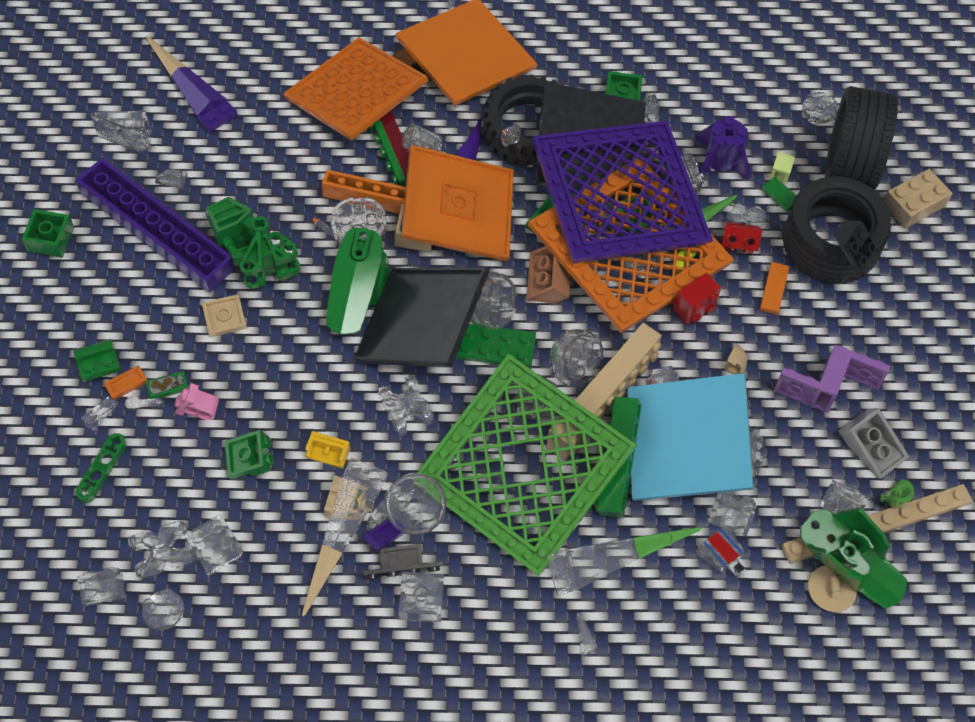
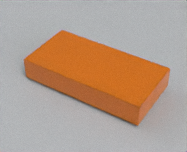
(125, 382)

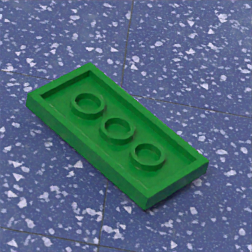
(495, 344)

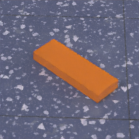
(774, 288)

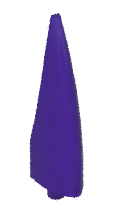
(471, 146)

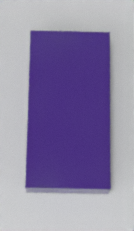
(382, 535)

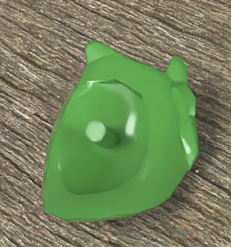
(900, 493)

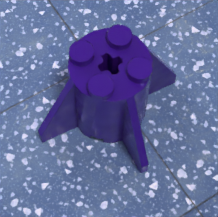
(725, 147)

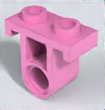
(196, 403)

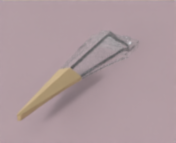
(355, 497)

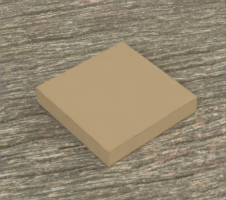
(224, 315)

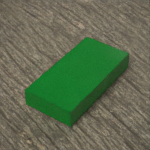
(779, 193)

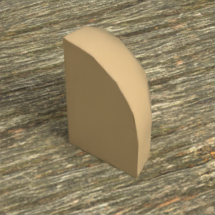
(737, 361)

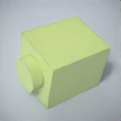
(782, 167)

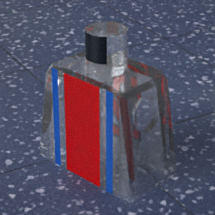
(722, 552)

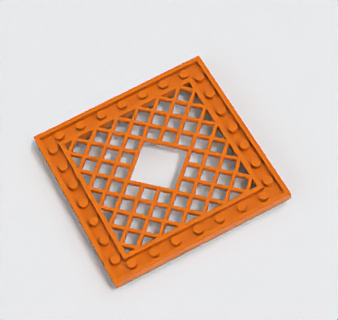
(624, 314)

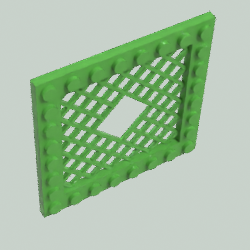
(572, 513)

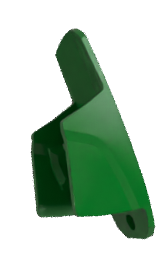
(356, 280)
(855, 553)

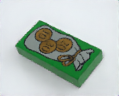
(166, 385)

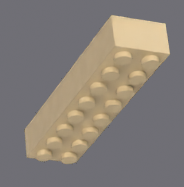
(612, 382)

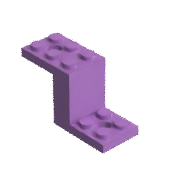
(839, 365)

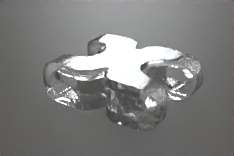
(406, 405)
(161, 549)

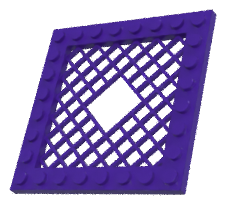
(656, 133)

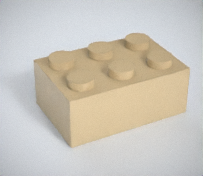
(917, 198)

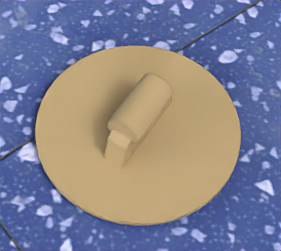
(830, 590)

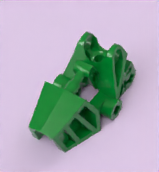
(250, 242)

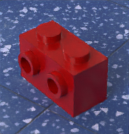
(741, 234)

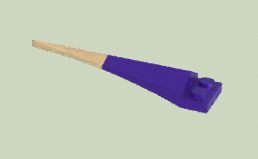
(206, 103)

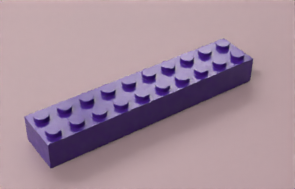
(155, 224)

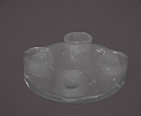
(162, 610)

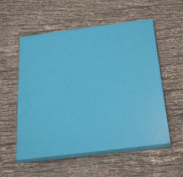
(692, 438)

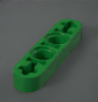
(98, 466)

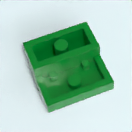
(97, 360)

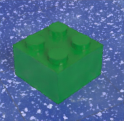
(48, 233)

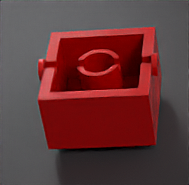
(697, 299)

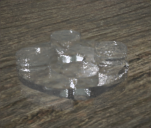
(816, 115)

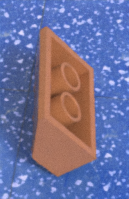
(547, 278)

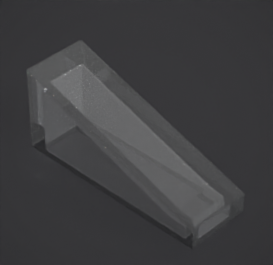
(99, 413)
(377, 517)
(586, 641)

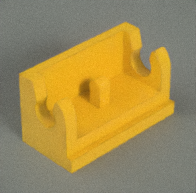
(327, 449)

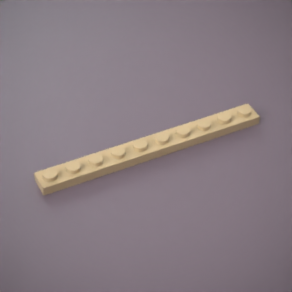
(897, 517)

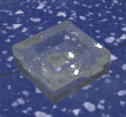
(510, 135)

